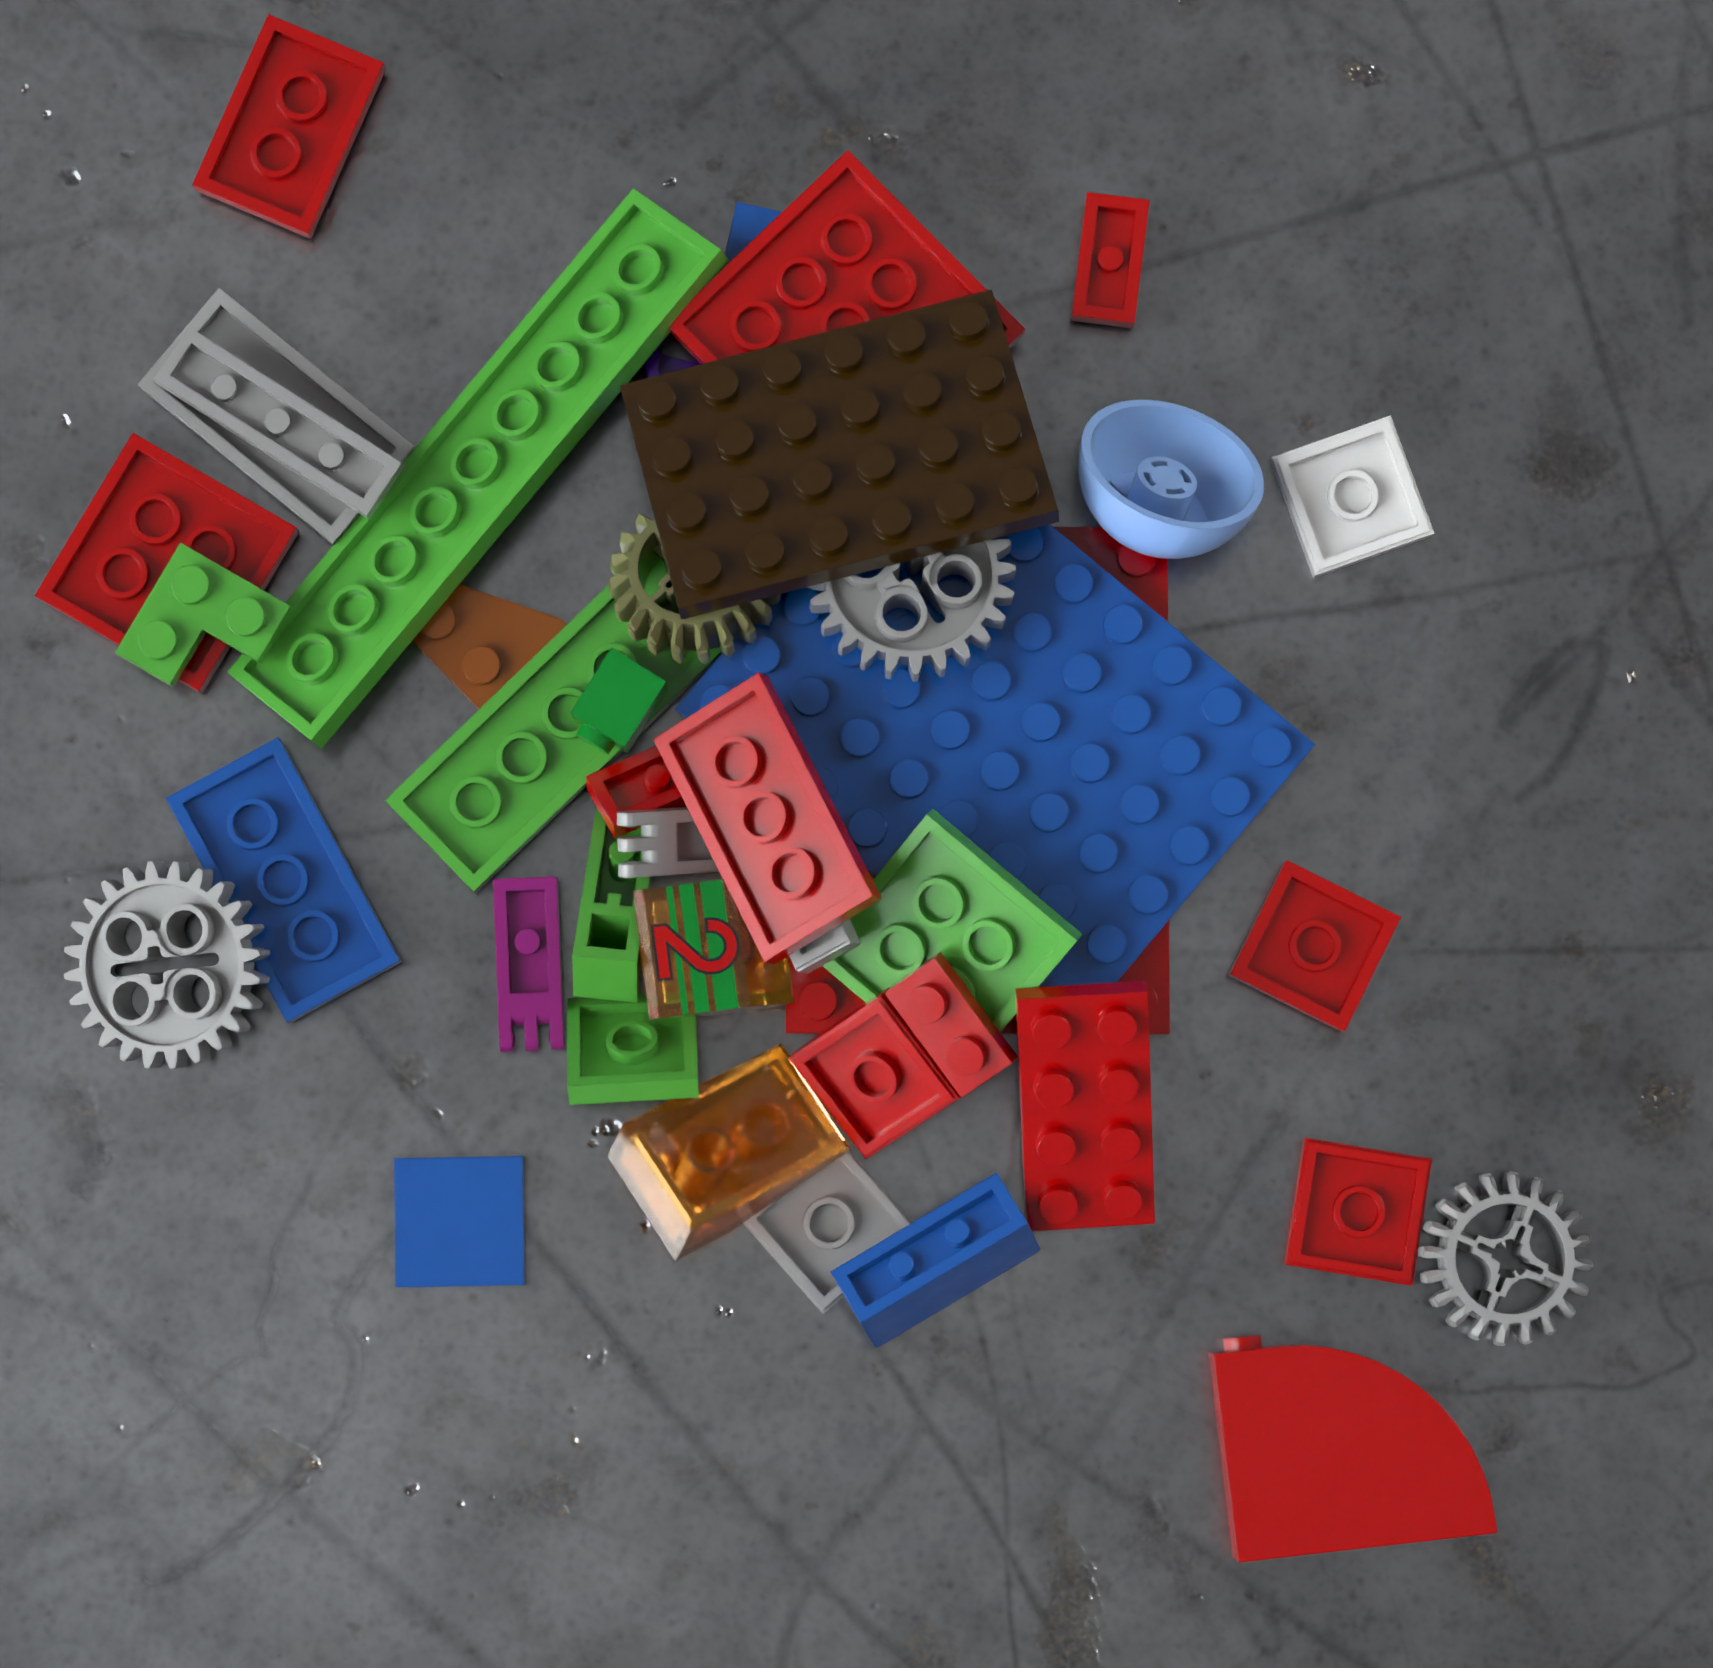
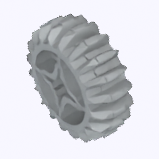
(1492, 1285)

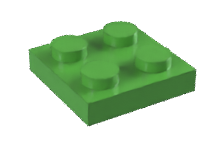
(626, 1056)

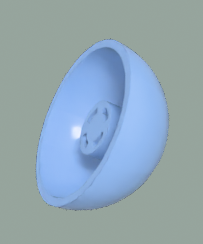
(1167, 478)

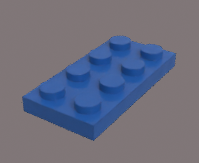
(270, 840)

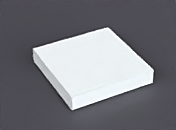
(1352, 496)

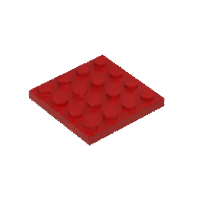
(823, 265)

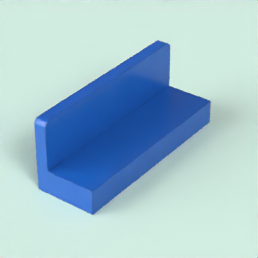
(936, 1260)

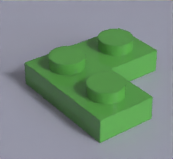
(198, 599)

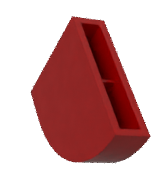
(1337, 1454)

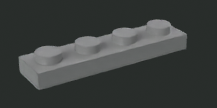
(278, 422)

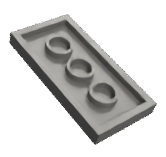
(254, 343)

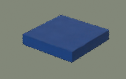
(459, 1221)

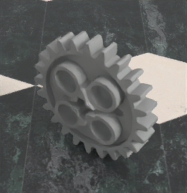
(861, 603)
(172, 1021)

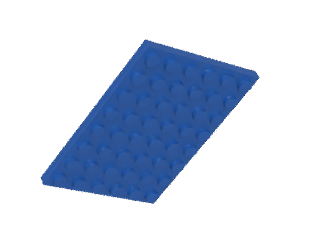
(1071, 751)

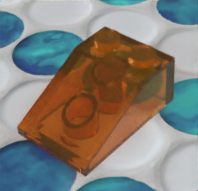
(728, 1154)

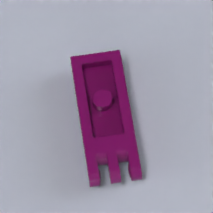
(528, 960)

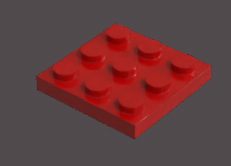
(134, 529)

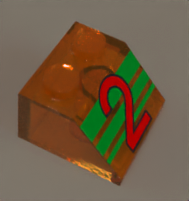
(702, 954)

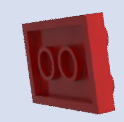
(289, 126)

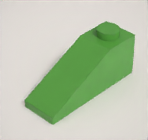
(607, 936)

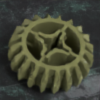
(659, 615)

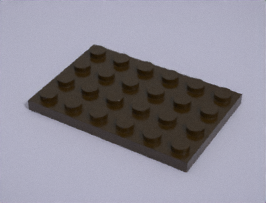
(838, 454)

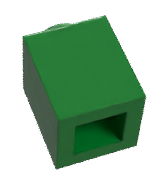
(617, 703)

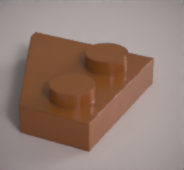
(484, 640)

